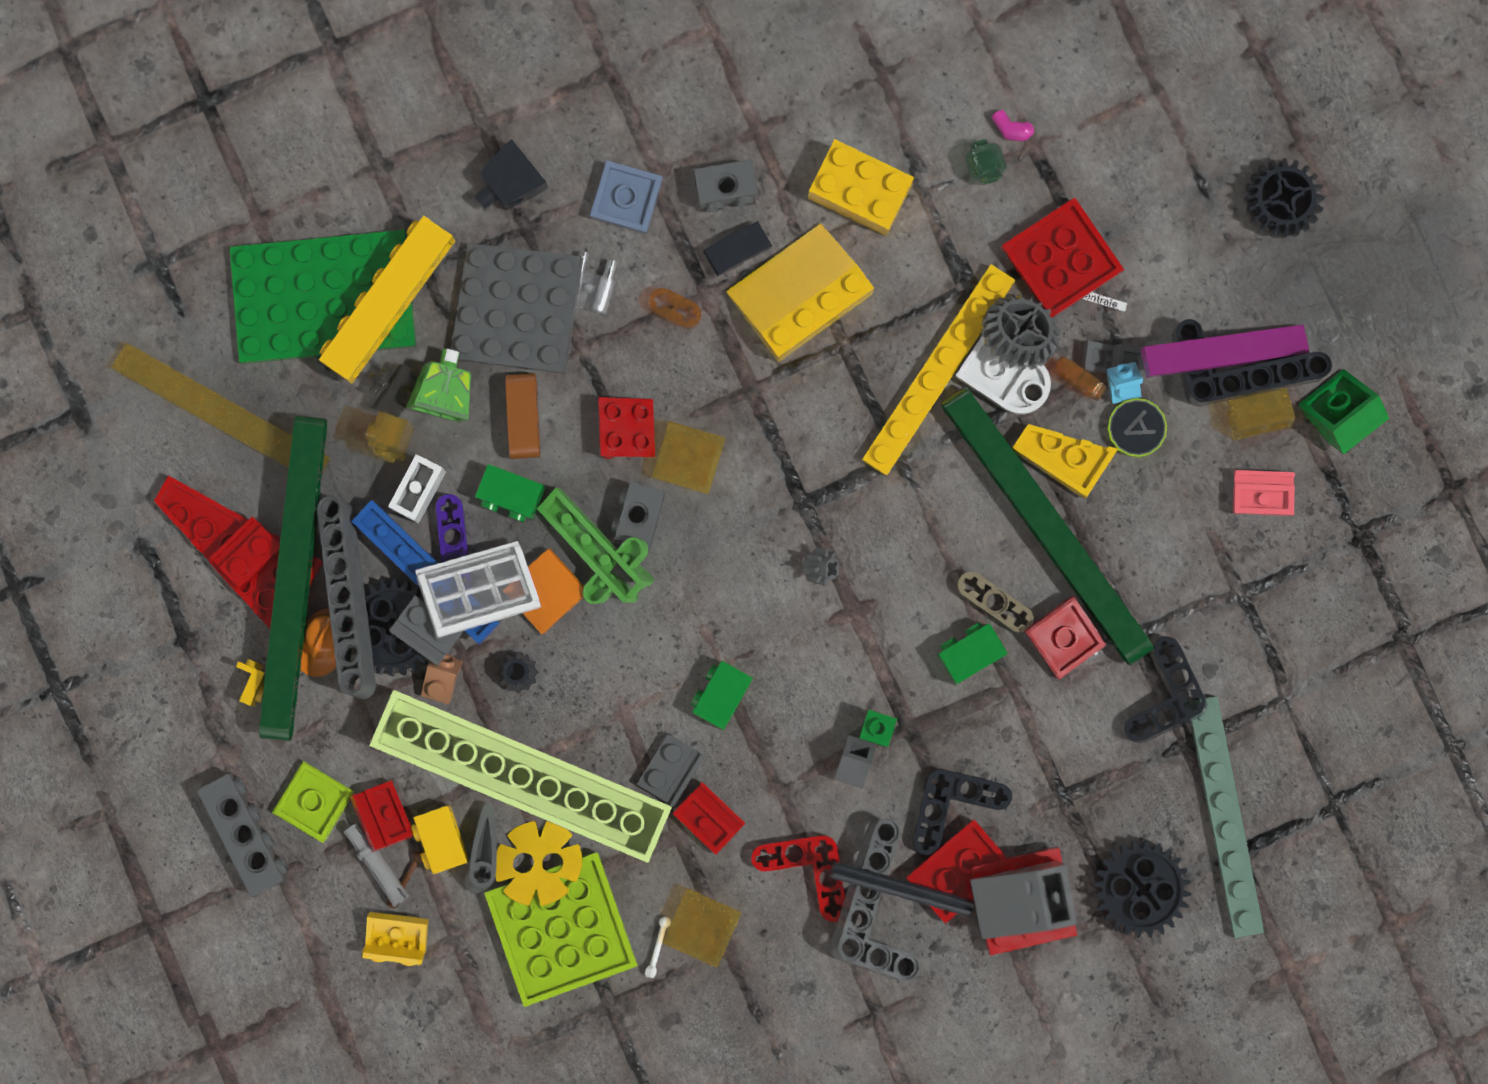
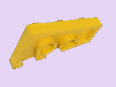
(1066, 459)

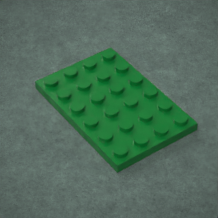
(300, 290)

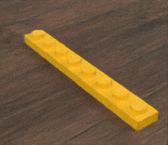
(936, 372)

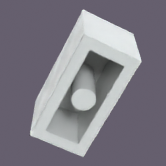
(417, 488)

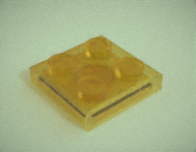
(688, 458)
(702, 927)

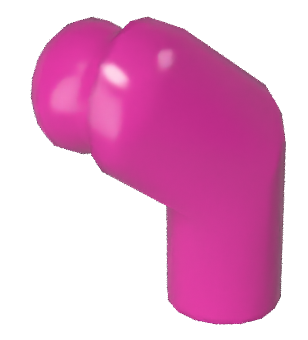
(1012, 130)

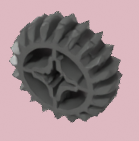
(1005, 321)

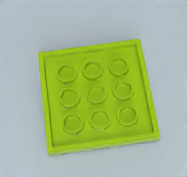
(564, 941)

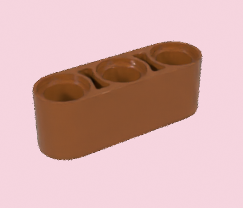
(522, 416)

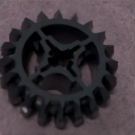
(1281, 186)

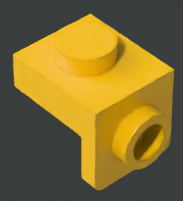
(254, 688)

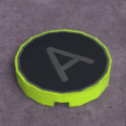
(1137, 427)

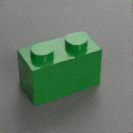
(510, 493)
(971, 653)
(721, 695)

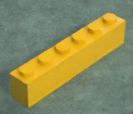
(387, 299)

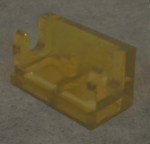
(1260, 414)

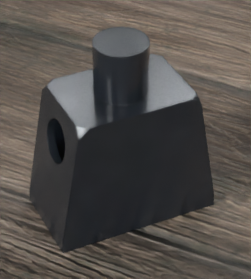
(509, 179)

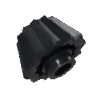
(517, 672)

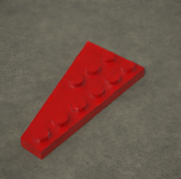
(208, 528)

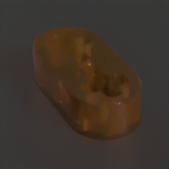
(678, 302)
(1079, 378)

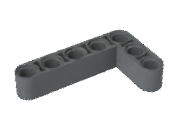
(867, 908)

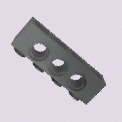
(214, 799)

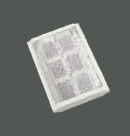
(477, 589)

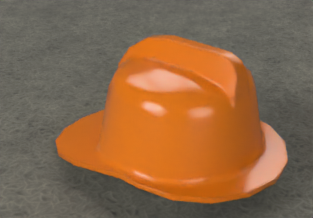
(318, 645)

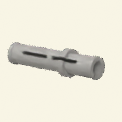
(377, 865)

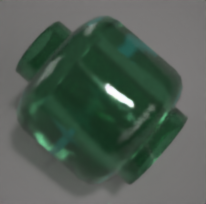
(985, 162)

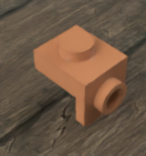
(441, 679)

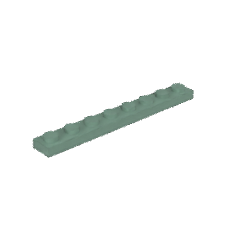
(1226, 820)

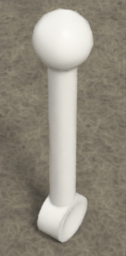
(651, 969)

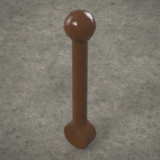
(416, 859)

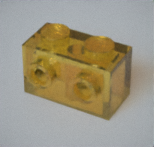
(389, 437)

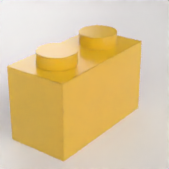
(440, 840)

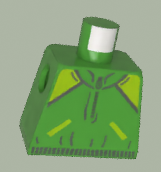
(442, 389)

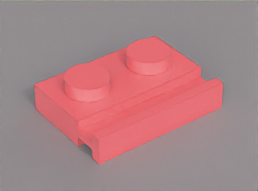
(1263, 493)

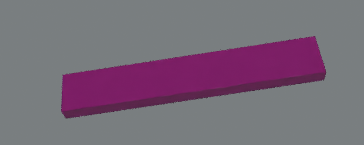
(1224, 351)

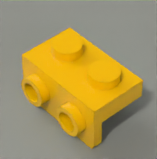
(395, 938)

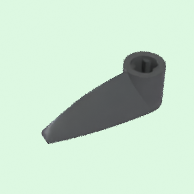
(483, 853)

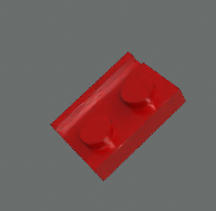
(246, 552)
(382, 816)
(709, 818)

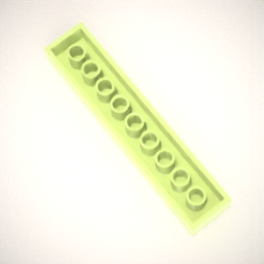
(520, 776)

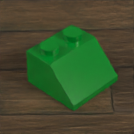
(1344, 411)

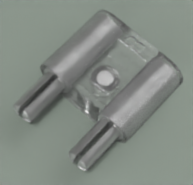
(596, 290)

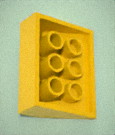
(800, 292)

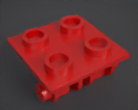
(626, 427)

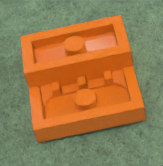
(556, 589)

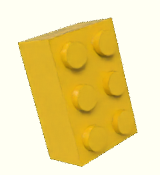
(860, 187)

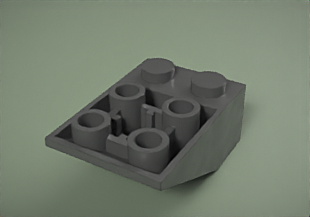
(1024, 900)

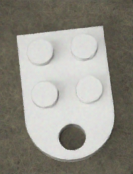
(1003, 385)

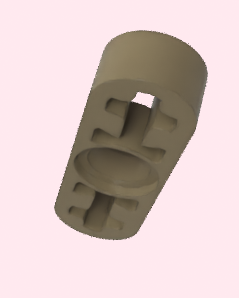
(972, 595)

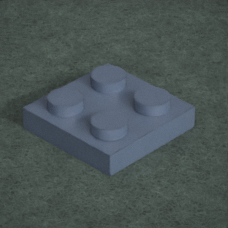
(626, 197)

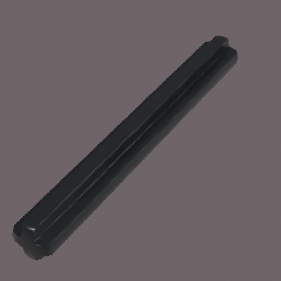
(901, 889)

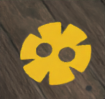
(548, 885)

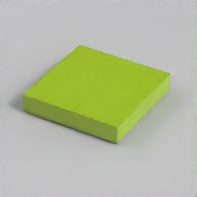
(313, 802)

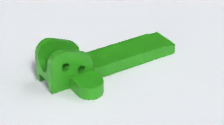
(598, 551)

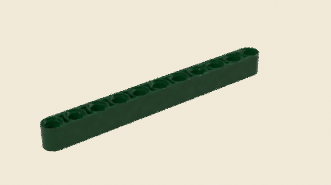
(1047, 526)
(293, 578)

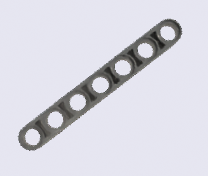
(355, 607)

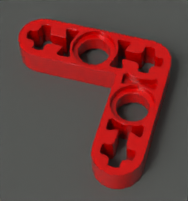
(809, 857)

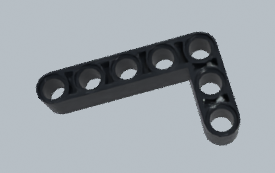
(1243, 376)

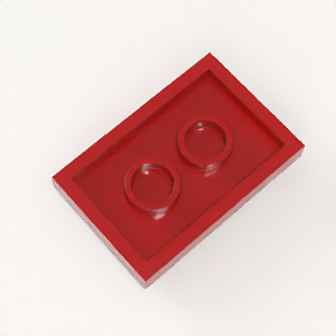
(950, 865)

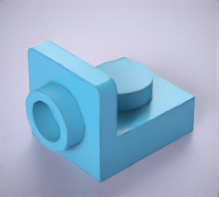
(1124, 382)

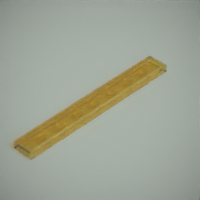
(206, 404)

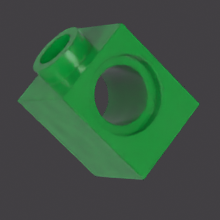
(877, 728)

